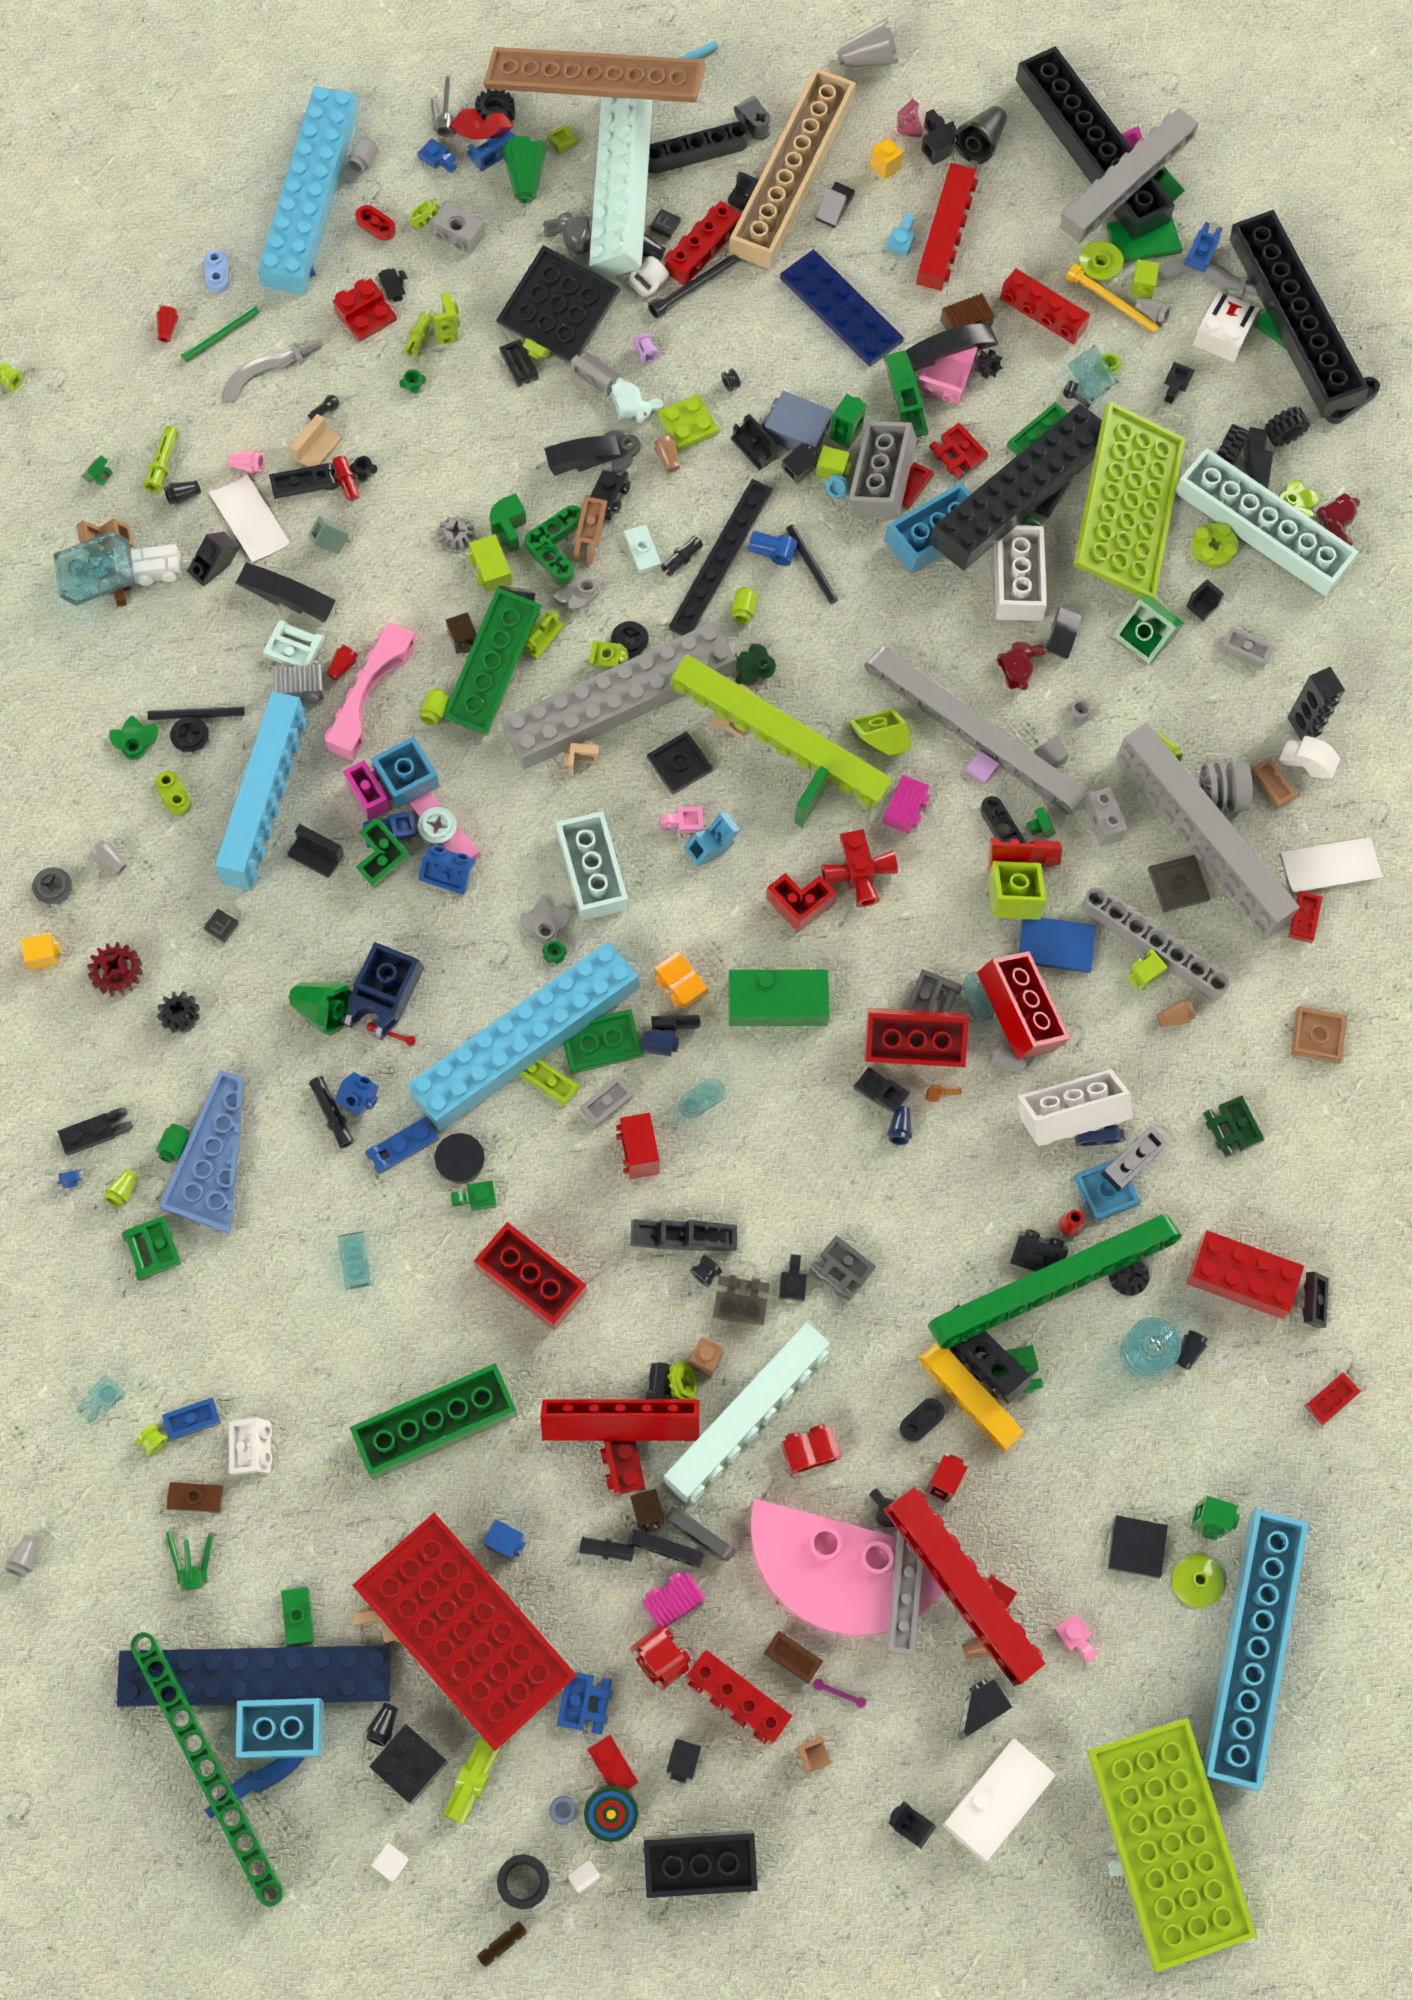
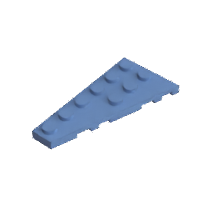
(207, 1170)

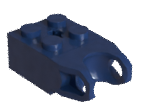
(380, 996)

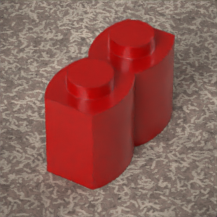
(810, 1449)

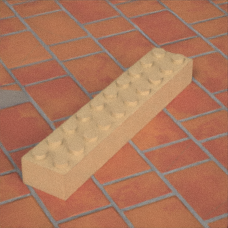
(792, 168)

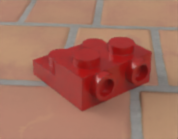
(363, 309)

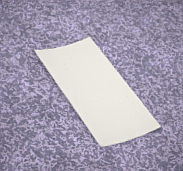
(250, 518)
(1331, 864)

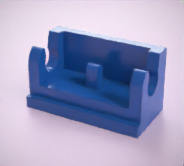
(488, 152)

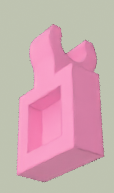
(687, 820)
(1074, 1635)

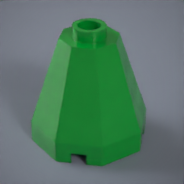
(321, 1004)

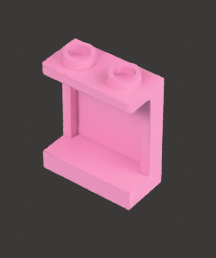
(948, 376)

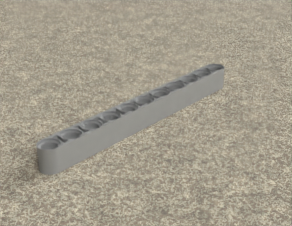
(975, 730)

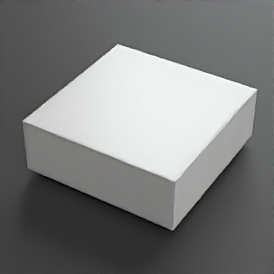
(390, 1862)

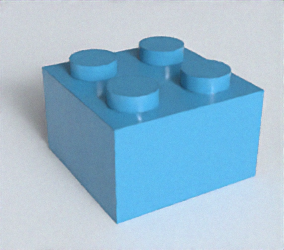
(405, 772)

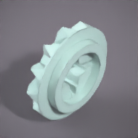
(431, 817)

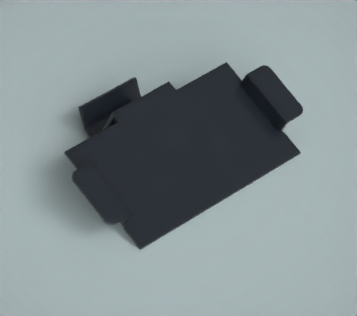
(393, 283)

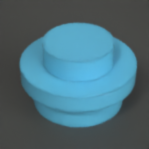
(836, 486)

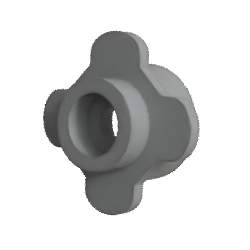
(1081, 704)

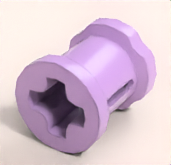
(646, 349)

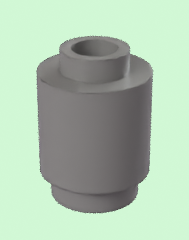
(363, 155)

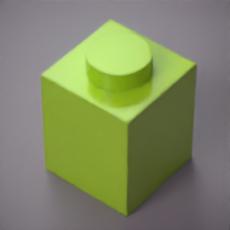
(1144, 279)
(833, 463)

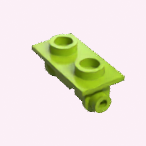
(543, 634)

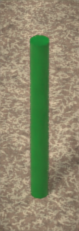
(220, 333)

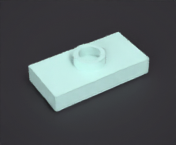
(642, 549)

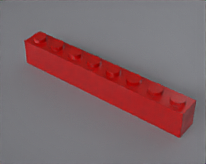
(965, 1587)

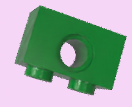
(848, 420)

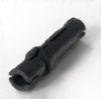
(335, 1120)

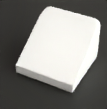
(584, 1876)

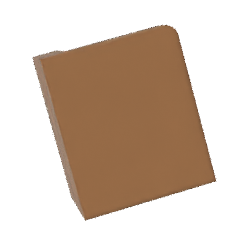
(813, 1755)

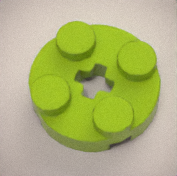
(1207, 554)

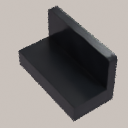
(315, 851)

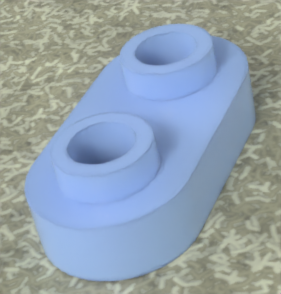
(216, 269)

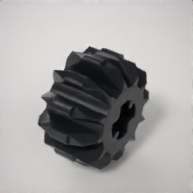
(173, 1006)

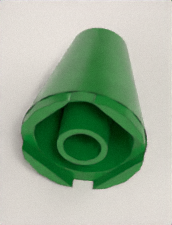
(524, 166)

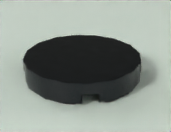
(459, 1158)

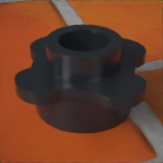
(360, 462)

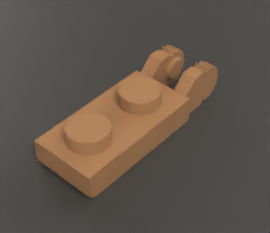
(590, 527)

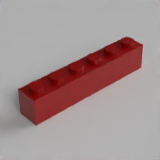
(945, 227)
(620, 1419)

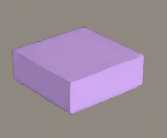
(982, 767)

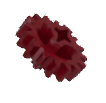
(112, 959)

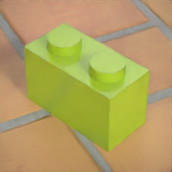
(489, 563)

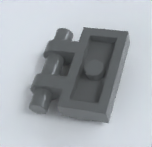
(847, 1262)

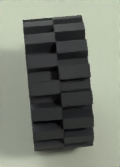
(495, 98)
(1287, 426)
(1233, 443)

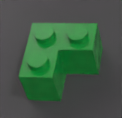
(387, 853)

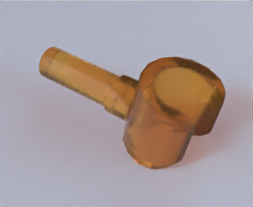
(934, 1091)

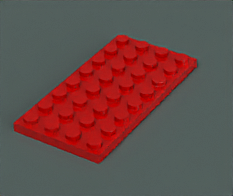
(464, 1631)

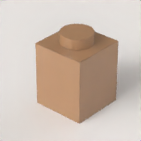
(706, 1356)

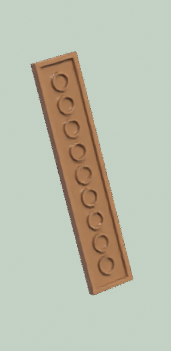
(595, 74)

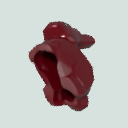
(1339, 515)
(1017, 664)

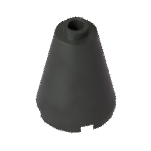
(980, 135)

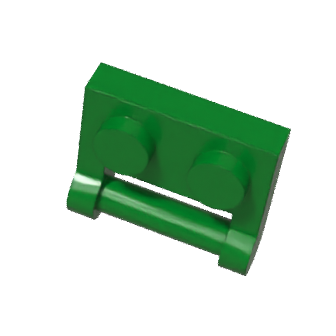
(159, 1244)

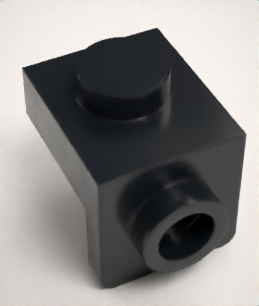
(911, 1824)

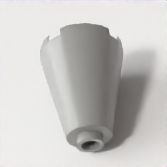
(869, 47)

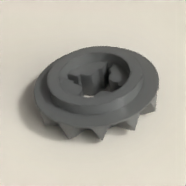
(47, 877)

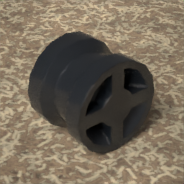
(705, 1270)

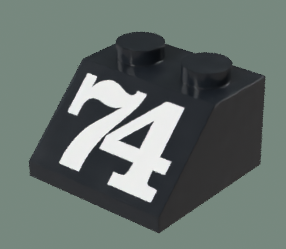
(982, 1707)

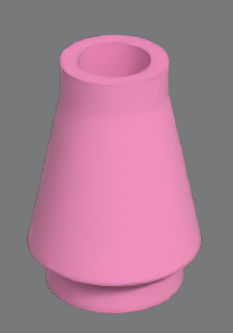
(247, 461)

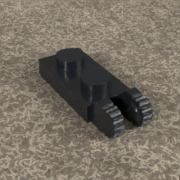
(93, 1131)

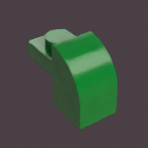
(506, 516)

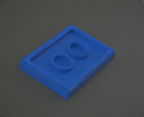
(1058, 943)

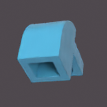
(714, 841)

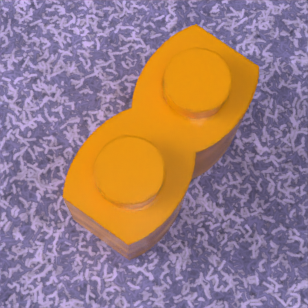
(680, 980)

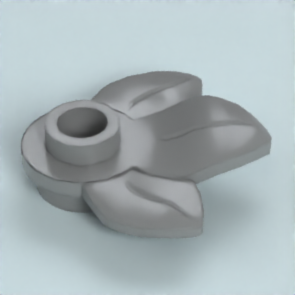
(577, 592)
(543, 919)

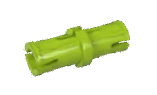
(418, 334)

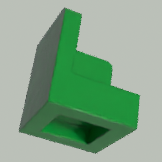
(1169, 183)

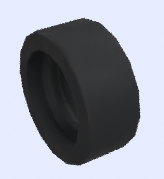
(506, 1868)

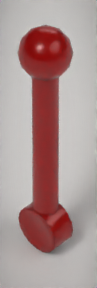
(410, 1040)

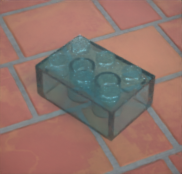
(94, 568)

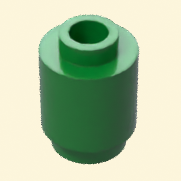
(172, 1143)

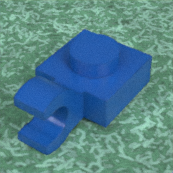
(437, 154)

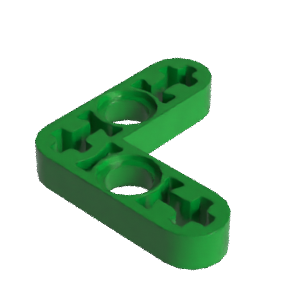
(547, 543)

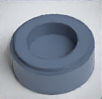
(563, 1810)

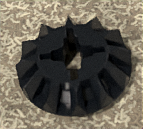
(632, 630)
(180, 731)
(1137, 1284)

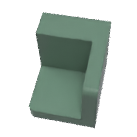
(328, 535)

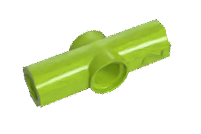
(471, 1781)

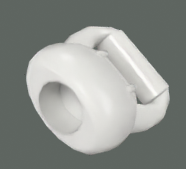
(652, 272)

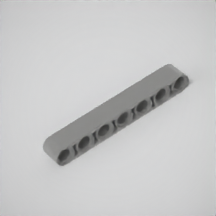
(1150, 932)

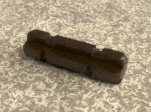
(501, 1944)

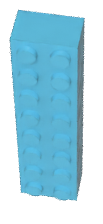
(261, 791)

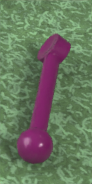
(819, 1684)

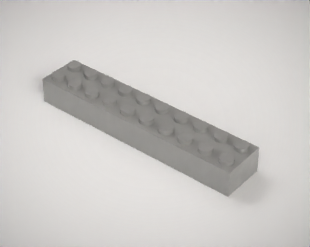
(611, 697)
(1206, 831)

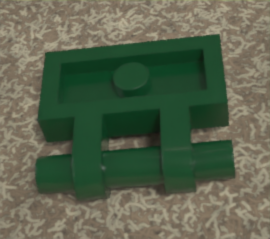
(1240, 1123)

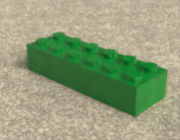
(433, 1421)

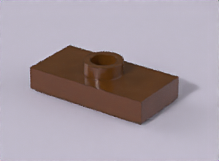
(194, 1497)
(793, 1657)

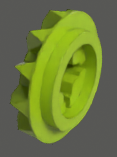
(423, 214)
(682, 1375)

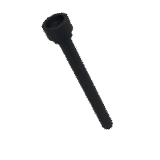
(659, 306)

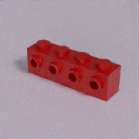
(701, 243)
(1044, 306)
(738, 1697)

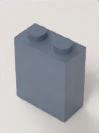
(797, 421)

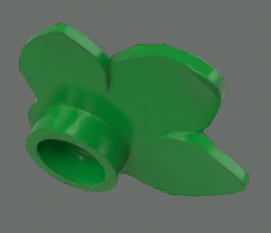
(133, 735)

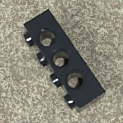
(1316, 703)
(1004, 1388)

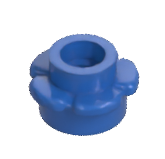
(69, 1179)

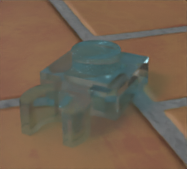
(104, 1394)

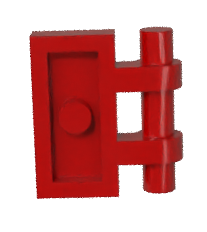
(963, 446)

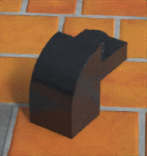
(940, 139)

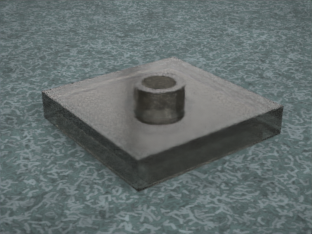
(1179, 883)

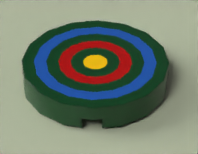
(611, 1813)

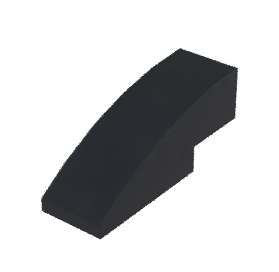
(582, 453)
(1256, 458)

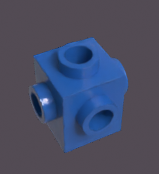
(357, 1093)

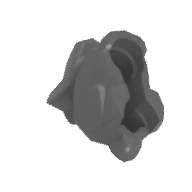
(574, 231)

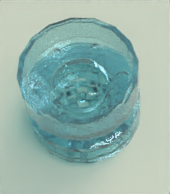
(1152, 1362)

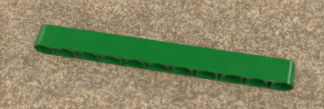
(1054, 1281)
(218, 1776)

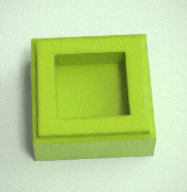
(562, 139)

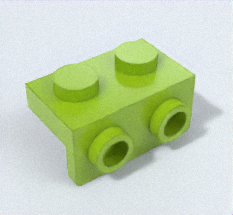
(446, 324)

